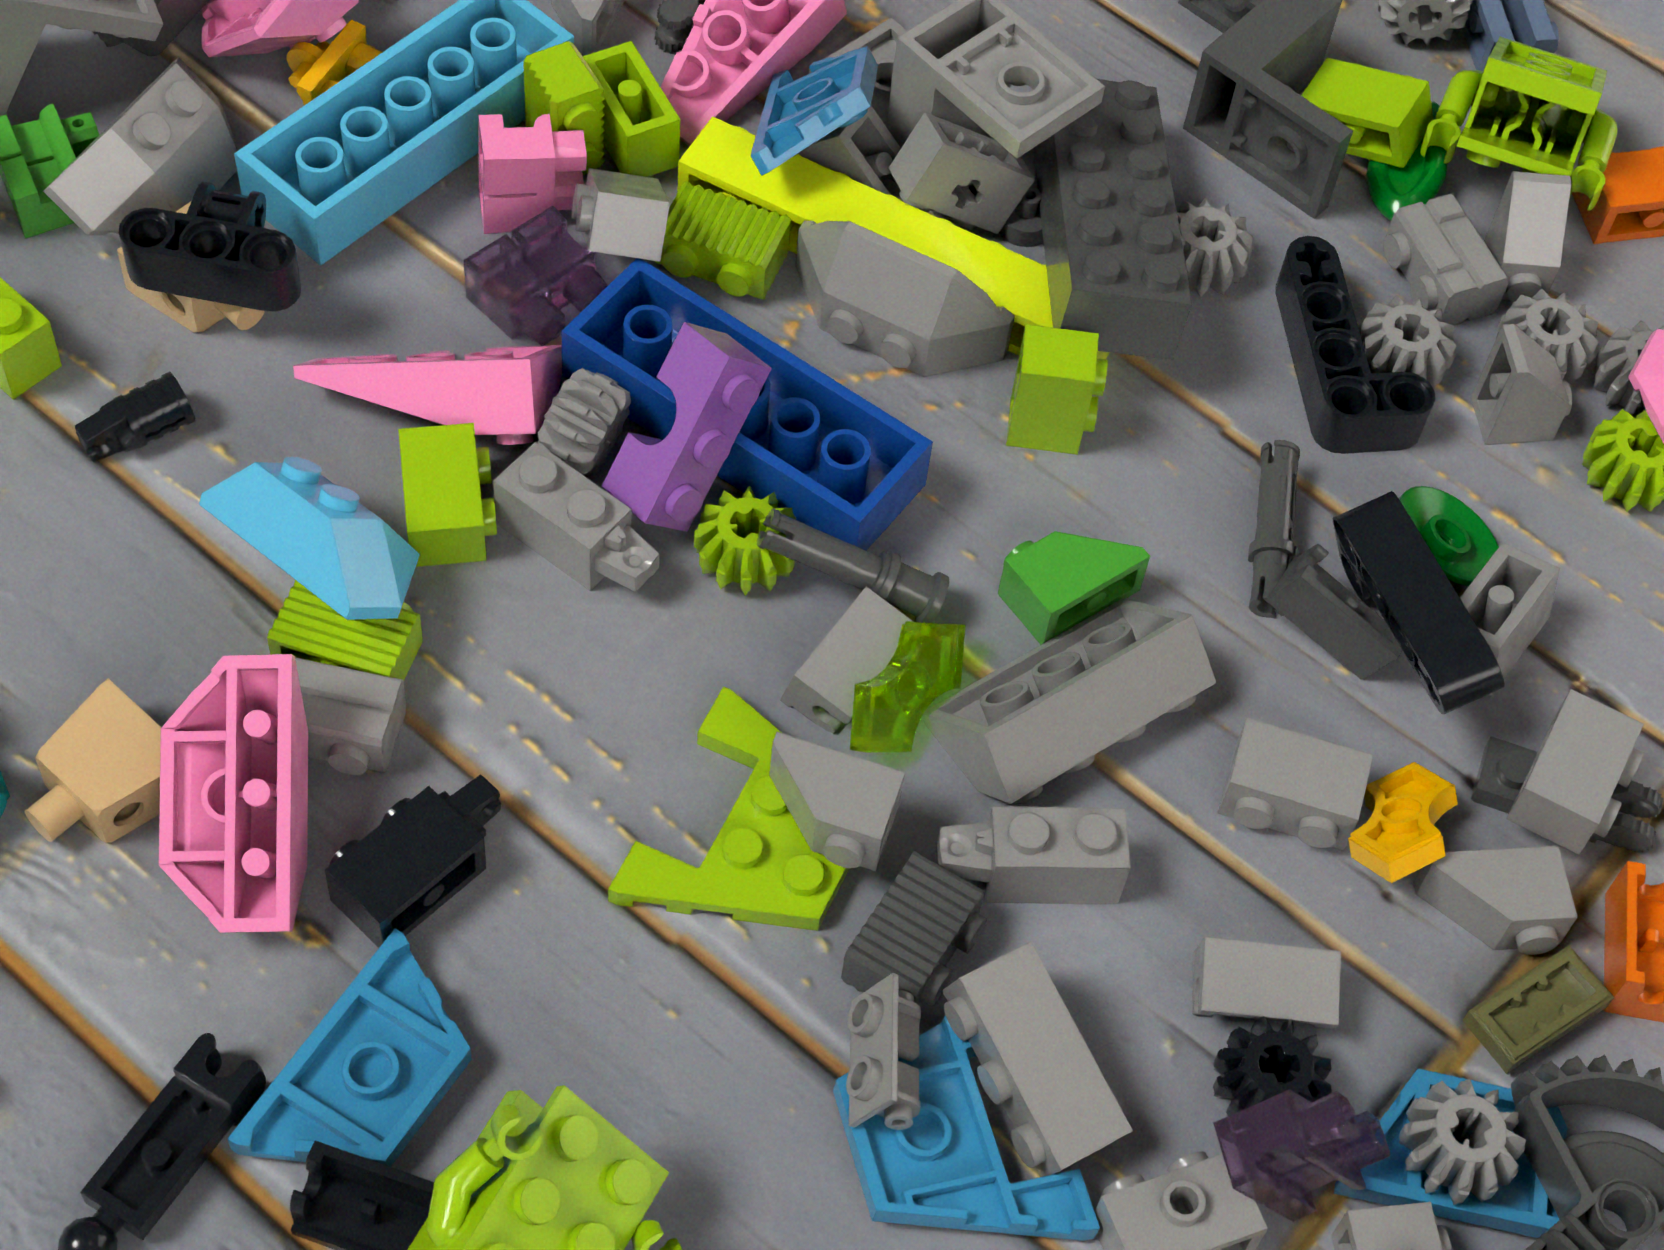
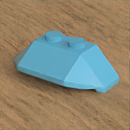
(317, 536)

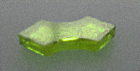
(894, 701)

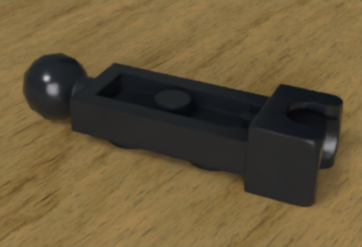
(165, 1147)

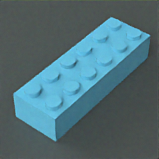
(395, 124)

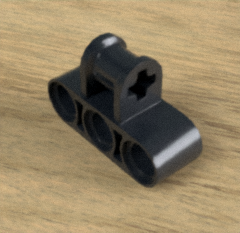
(213, 251)

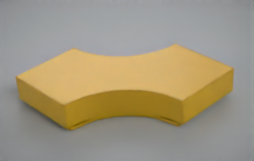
(1401, 828)

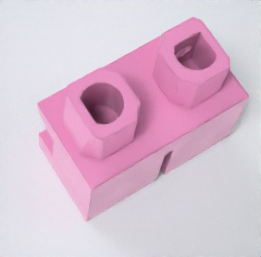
(526, 170)

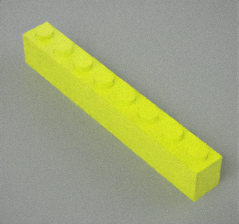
(815, 193)

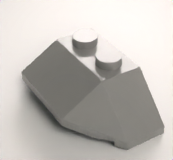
(150, 155)
(898, 301)

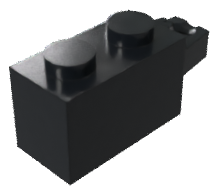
(413, 859)

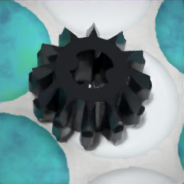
(1274, 1052)

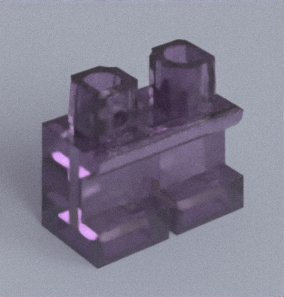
(532, 277)
(1295, 1146)

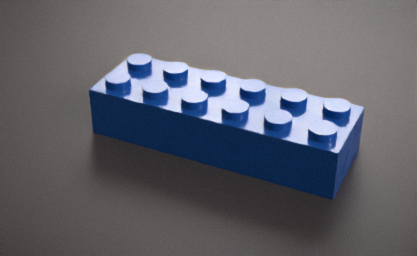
(806, 435)

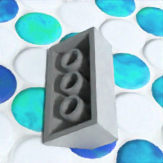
(1072, 698)

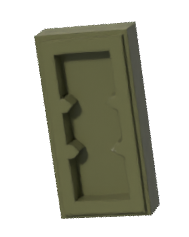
(1537, 1009)

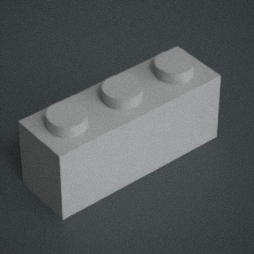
(1034, 1061)

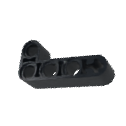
(1341, 397)
(1399, 572)

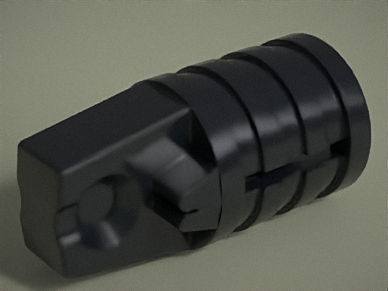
(135, 418)

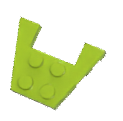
(759, 858)

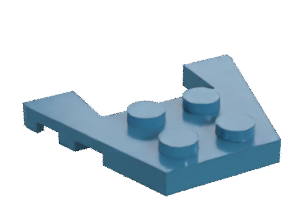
(948, 1161)

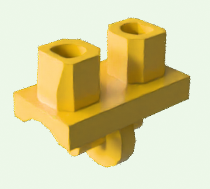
(326, 64)

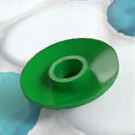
(1451, 531)

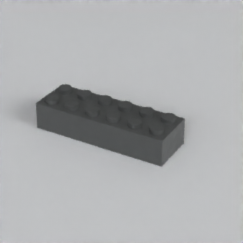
(1114, 226)

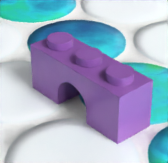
(713, 392)

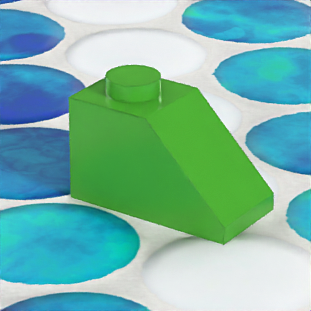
(1068, 580)

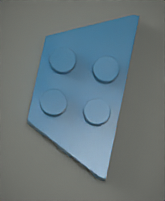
(813, 106)
(364, 1070)
(1514, 1208)

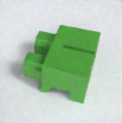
(34, 157)

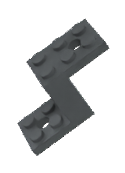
(1250, 97)

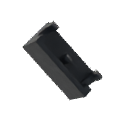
(358, 1202)

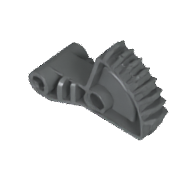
(1593, 1167)

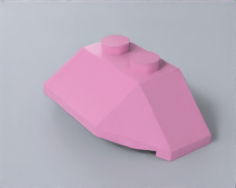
(269, 25)
(238, 794)

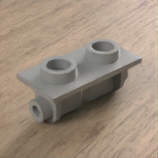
(882, 1029)

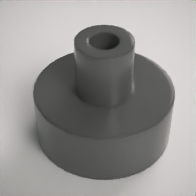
(1024, 223)

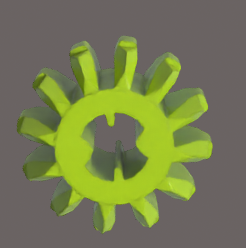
(1627, 460)
(729, 541)

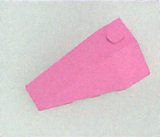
(737, 52)
(495, 389)

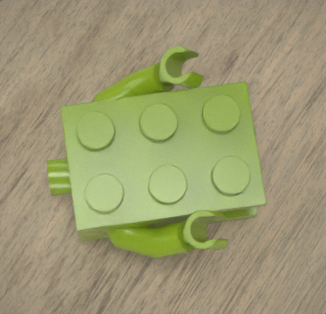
(1530, 114)
(545, 1184)

